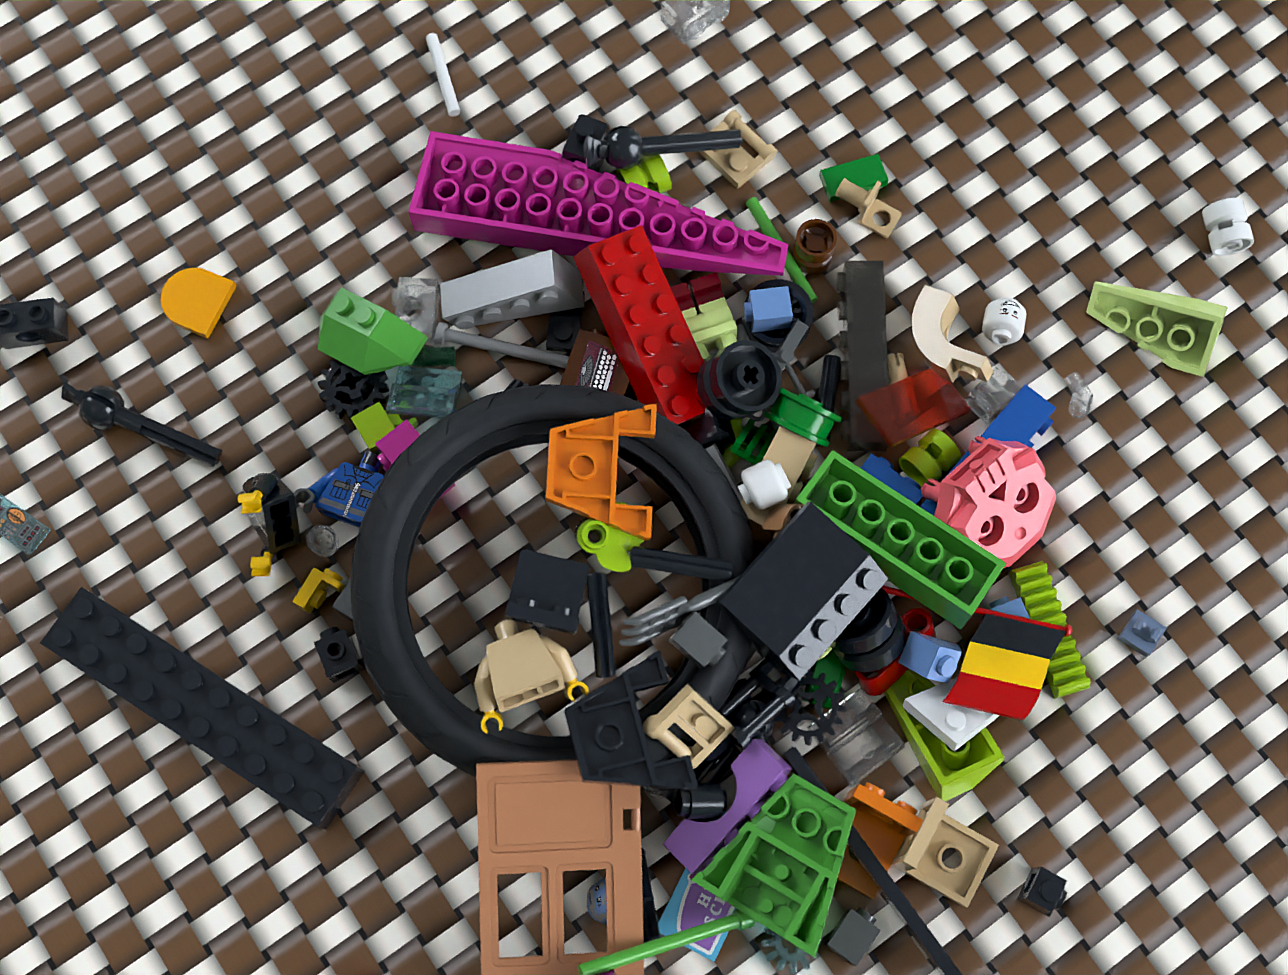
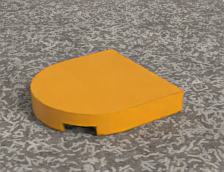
(196, 299)

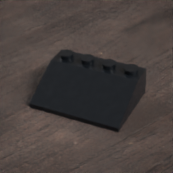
(802, 591)

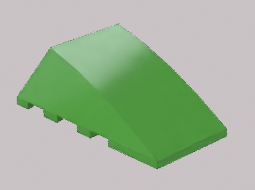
(785, 862)

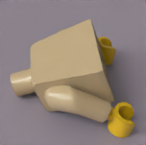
(522, 670)

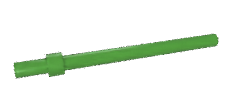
(736, 920)

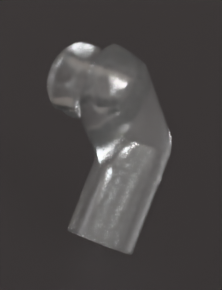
(1081, 397)

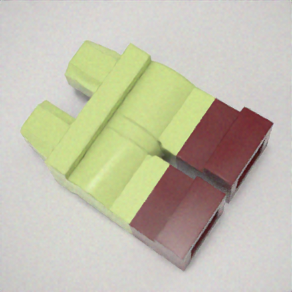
(706, 313)

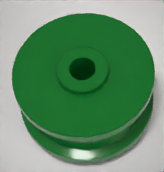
(802, 416)

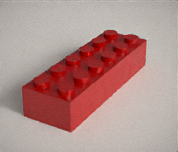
(644, 322)

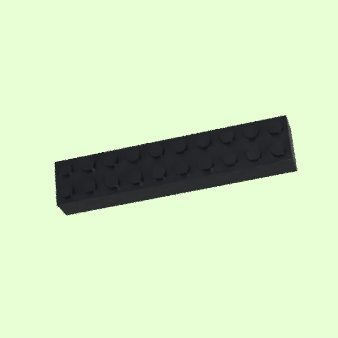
(203, 708)

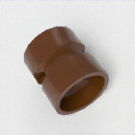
(814, 246)

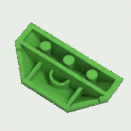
(366, 335)

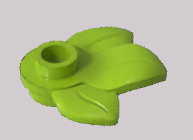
(612, 547)

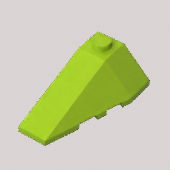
(946, 770)

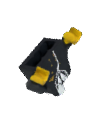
(273, 516)

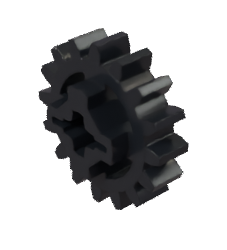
(341, 389)
(821, 696)

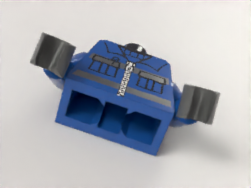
(344, 491)

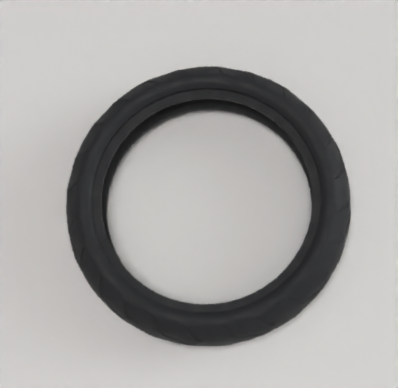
(423, 475)

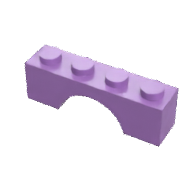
(757, 775)

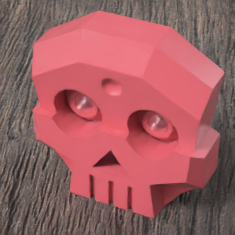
(996, 497)

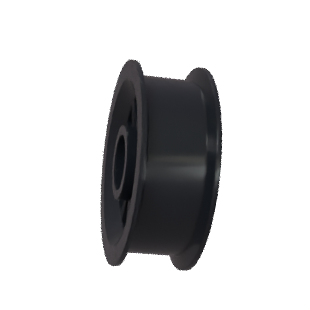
(804, 311)

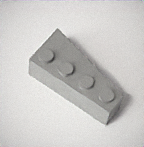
(512, 291)

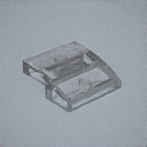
(862, 741)

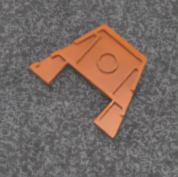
(585, 469)

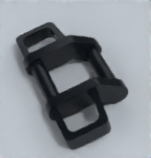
(781, 698)

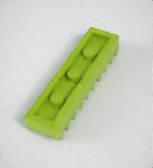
(1035, 589)

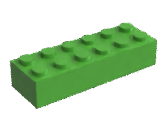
(904, 540)

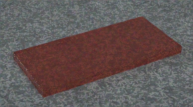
(912, 406)

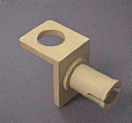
(868, 206)

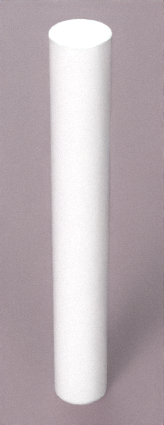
(443, 74)

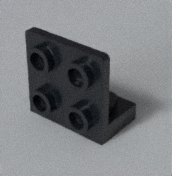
(547, 591)

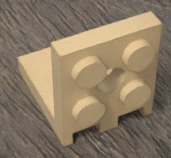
(923, 852)

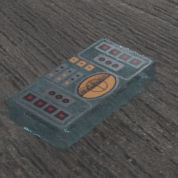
(20, 526)

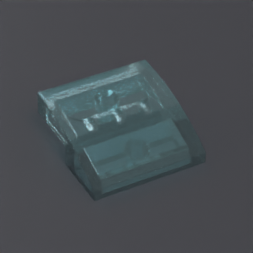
(424, 392)

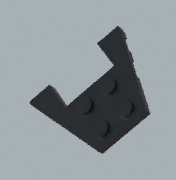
(611, 737)

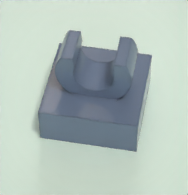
(1141, 633)

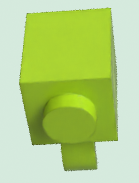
(375, 424)

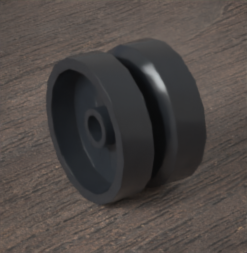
(739, 380)
(872, 636)

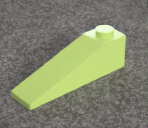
(1166, 324)

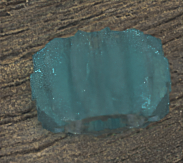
(797, 955)

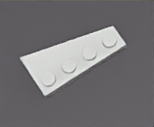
(948, 722)

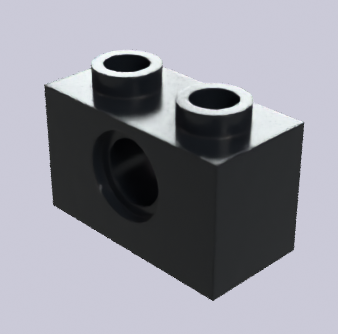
(32, 323)

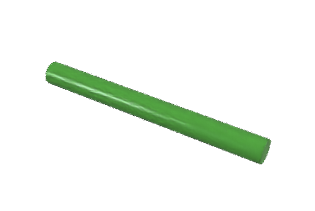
(769, 230)

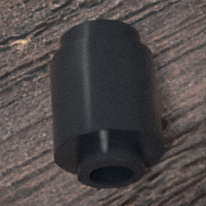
(701, 803)

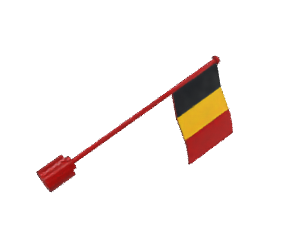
(1003, 663)

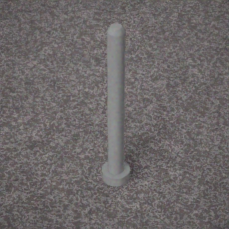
(444, 334)

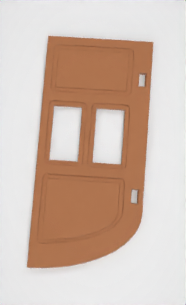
(550, 823)

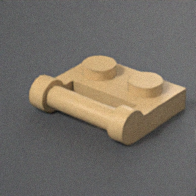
(736, 163)
(696, 718)

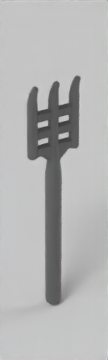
(669, 615)

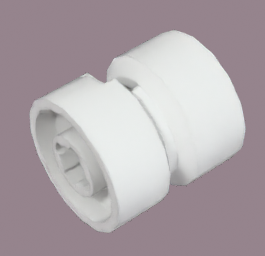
(1227, 226)

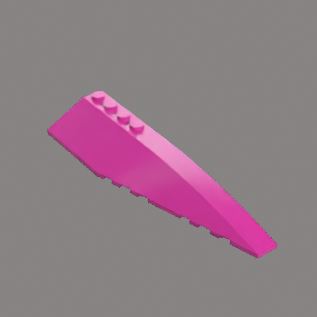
(548, 203)

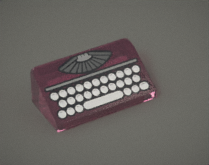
(598, 367)

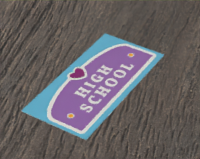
(694, 906)

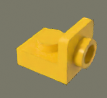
(313, 590)

